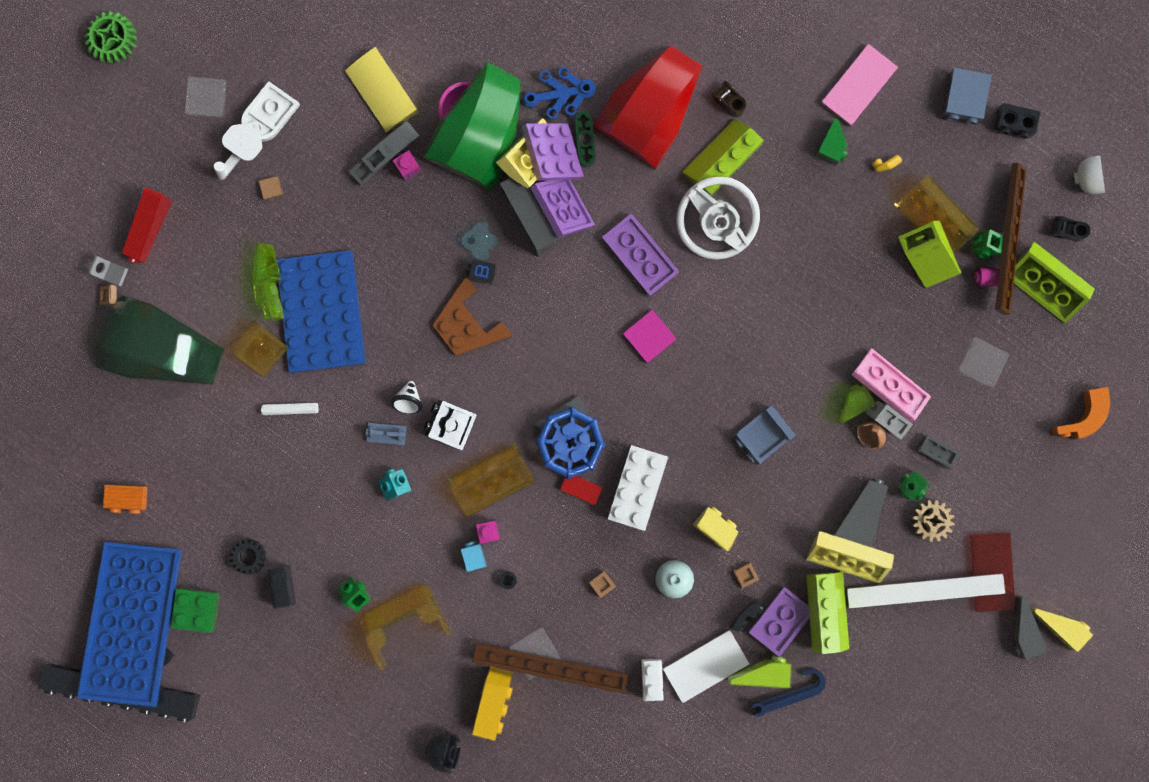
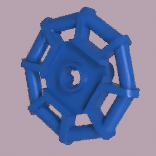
(580, 438)

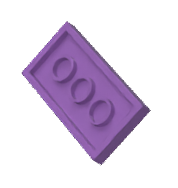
(640, 254)

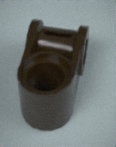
(727, 96)

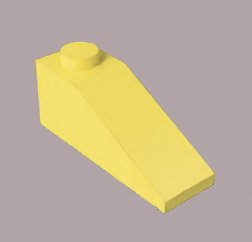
(1070, 632)

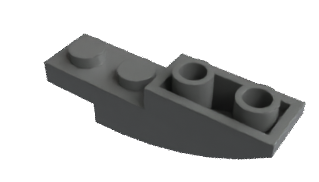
(384, 152)

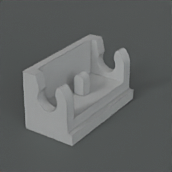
(890, 419)

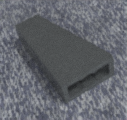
(863, 514)

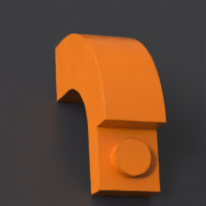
(1096, 411)

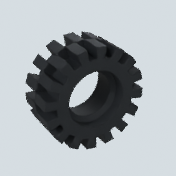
(236, 556)

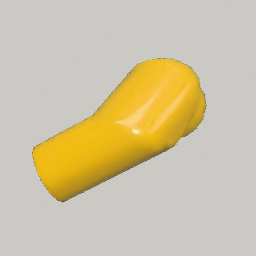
(888, 165)

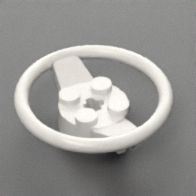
(710, 211)

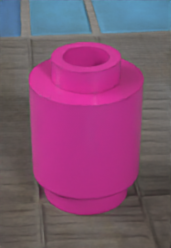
(987, 277)

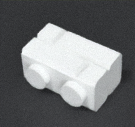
(652, 679)

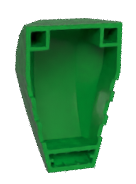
(478, 128)

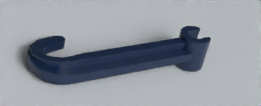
(793, 696)

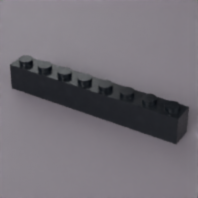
(170, 701)

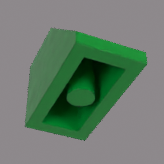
(833, 145)

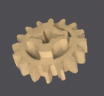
(931, 528)

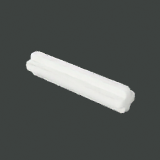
(296, 408)

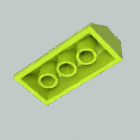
(724, 155)
(1051, 282)
(827, 612)

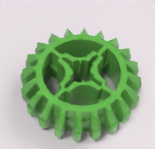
(107, 52)

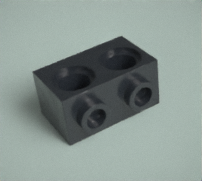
(1017, 116)

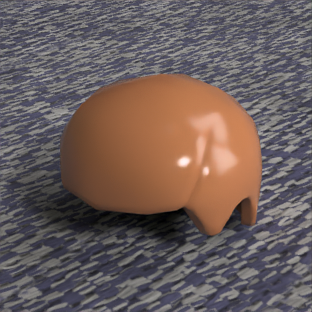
(871, 434)

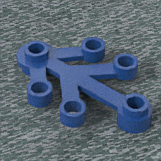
(562, 93)

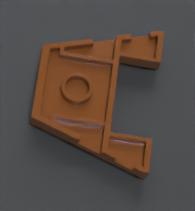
(461, 329)

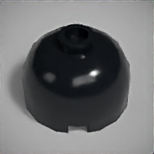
(443, 752)

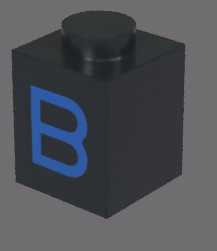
(481, 272)

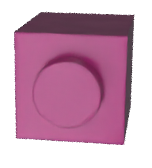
(407, 165)
(488, 532)

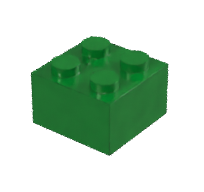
(195, 610)

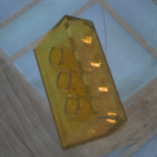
(930, 203)
(490, 480)

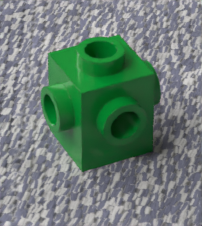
(987, 244)
(920, 483)
(353, 594)

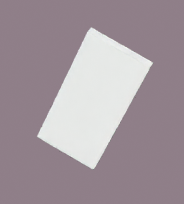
(706, 666)

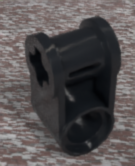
(1066, 229)

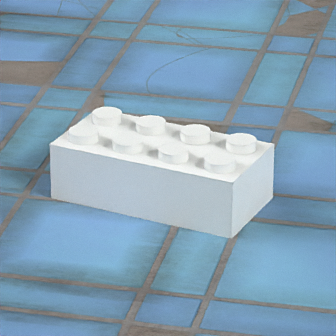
(637, 487)

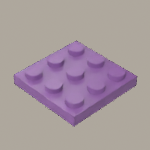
(552, 152)
(562, 207)

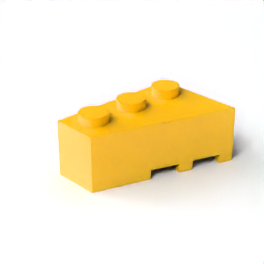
(493, 704)

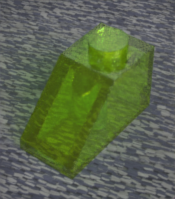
(855, 402)

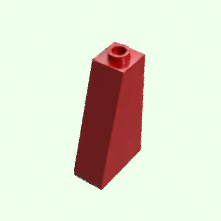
(146, 225)

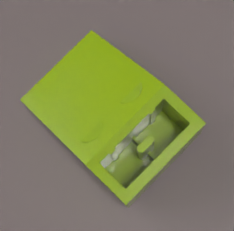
(930, 253)

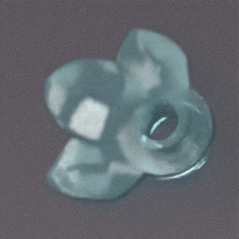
(483, 241)

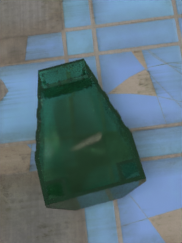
(154, 346)

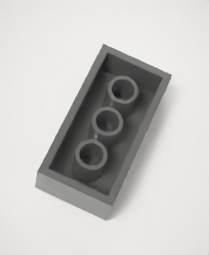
(529, 216)

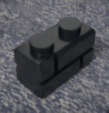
(281, 587)

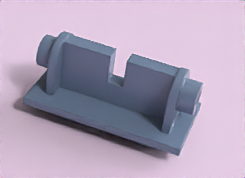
(386, 433)

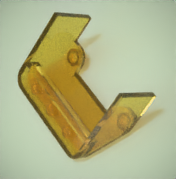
(416, 600)

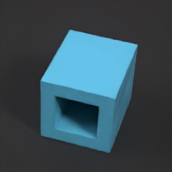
(473, 556)

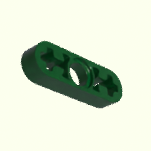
(578, 126)

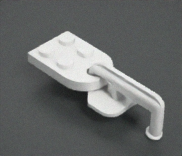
(267, 111)

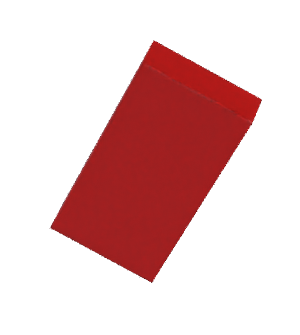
(582, 489)

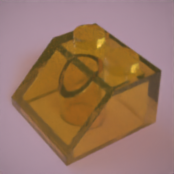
(258, 348)

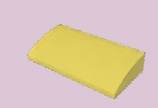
(381, 90)
(517, 162)
(850, 557)

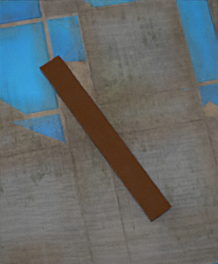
(1010, 239)
(549, 668)

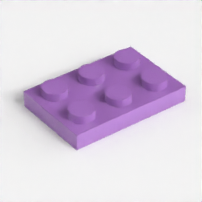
(781, 621)

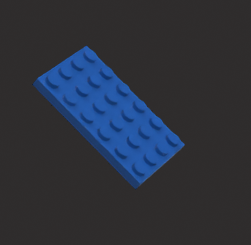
(321, 311)

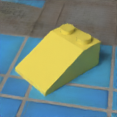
(716, 529)

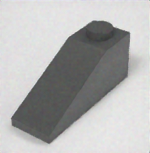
(1026, 632)

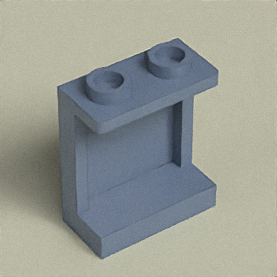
(967, 96)
(764, 435)

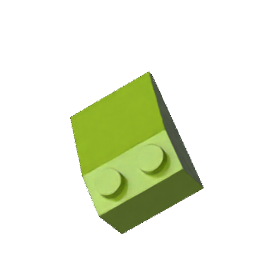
(767, 673)

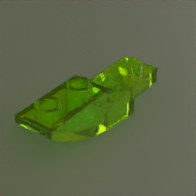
(265, 276)

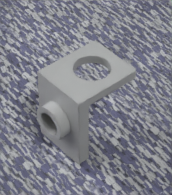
(111, 272)

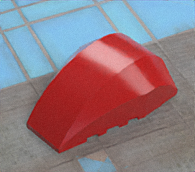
(650, 106)

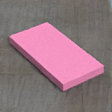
(859, 85)
(891, 385)

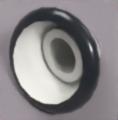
(407, 399)

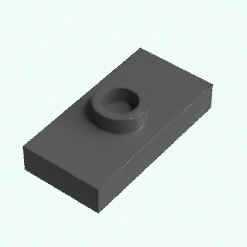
(939, 451)

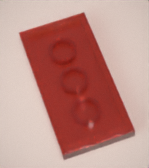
(994, 556)

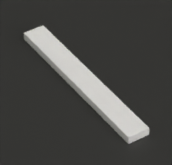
(925, 590)

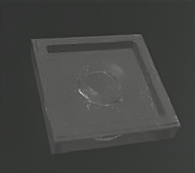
(206, 97)
(983, 362)
(537, 644)

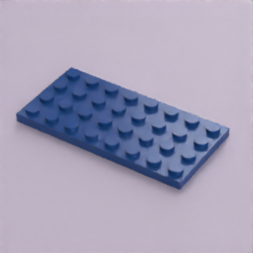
(129, 624)

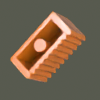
(125, 497)

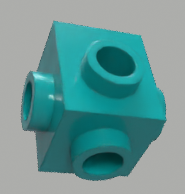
(394, 484)

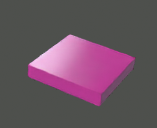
(649, 336)

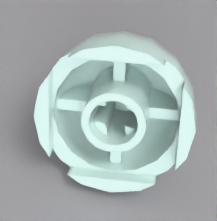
(674, 579)

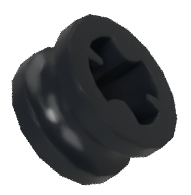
(502, 578)

